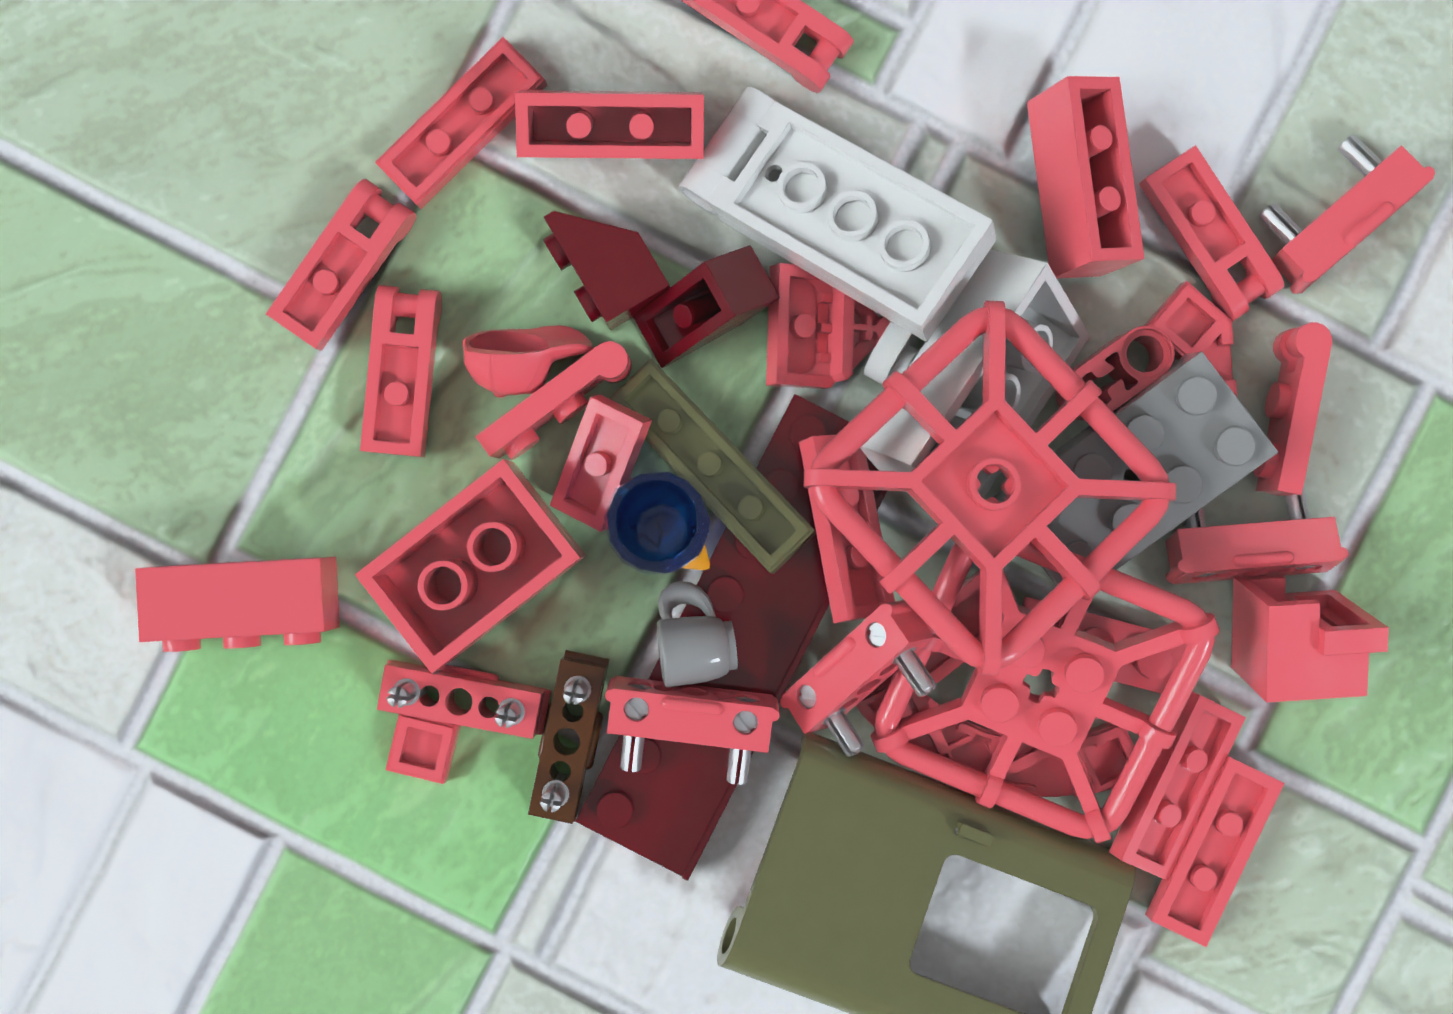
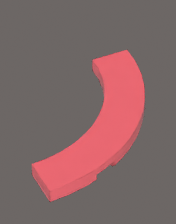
(1032, 769)

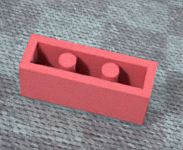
(609, 124)
(1085, 177)
(237, 602)

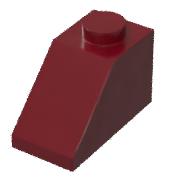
(706, 305)

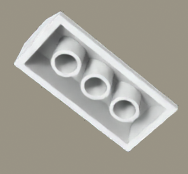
(957, 391)

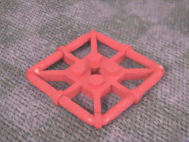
(947, 486)
(1058, 719)

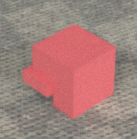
(1301, 641)

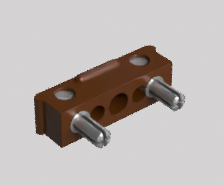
(582, 681)

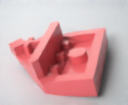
(815, 331)

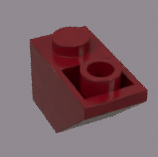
(611, 263)

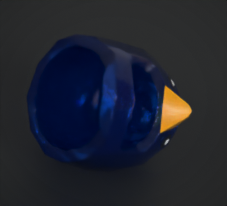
(658, 524)

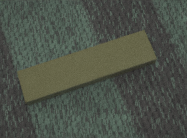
(715, 468)

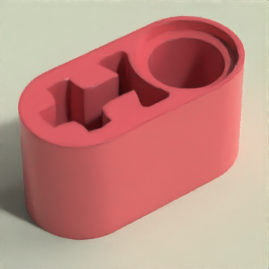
(1113, 360)

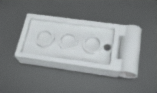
(839, 212)

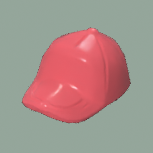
(519, 358)

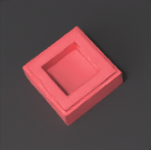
(423, 748)

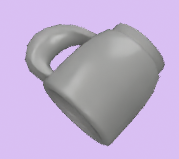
(693, 646)

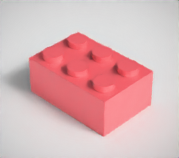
(470, 565)

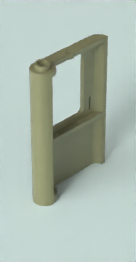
(857, 872)

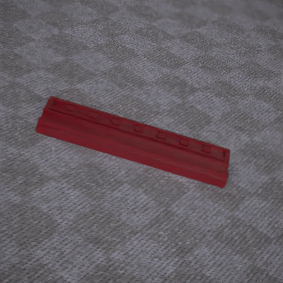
(683, 787)

